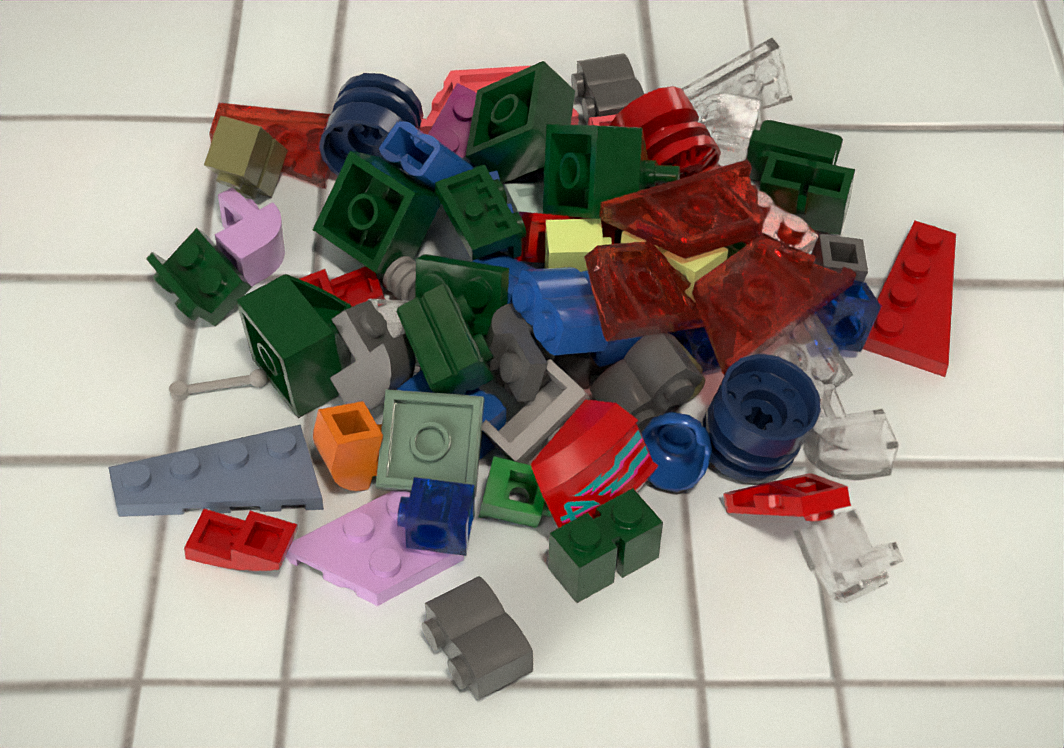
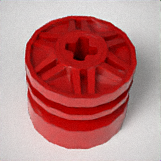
(671, 130)

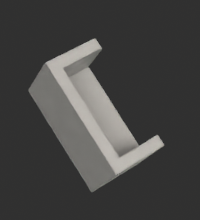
(539, 419)

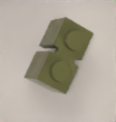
(245, 158)

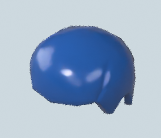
(679, 448)

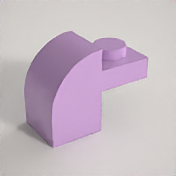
(251, 236)

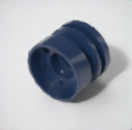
(365, 115)
(760, 418)

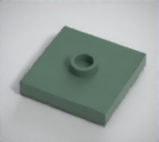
(429, 439)

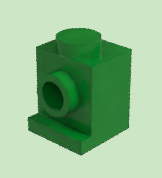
(508, 478)

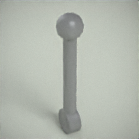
(180, 390)

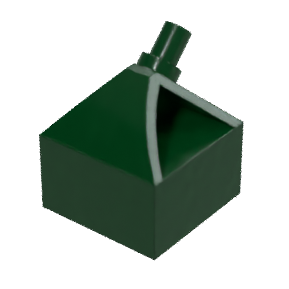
(512, 121)
(595, 166)
(376, 212)
(296, 340)

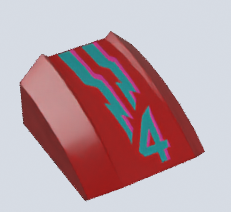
(592, 461)

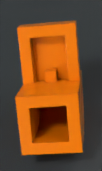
(349, 444)

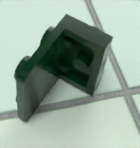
(792, 141)

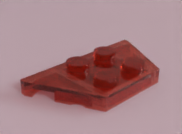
(692, 212)
(639, 291)
(762, 297)

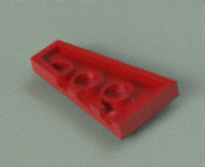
(918, 302)

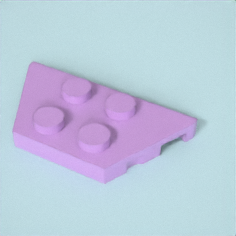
(369, 552)

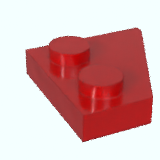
(795, 496)

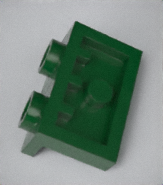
(481, 213)
(200, 278)
(481, 284)

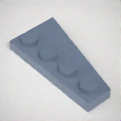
(239, 472)

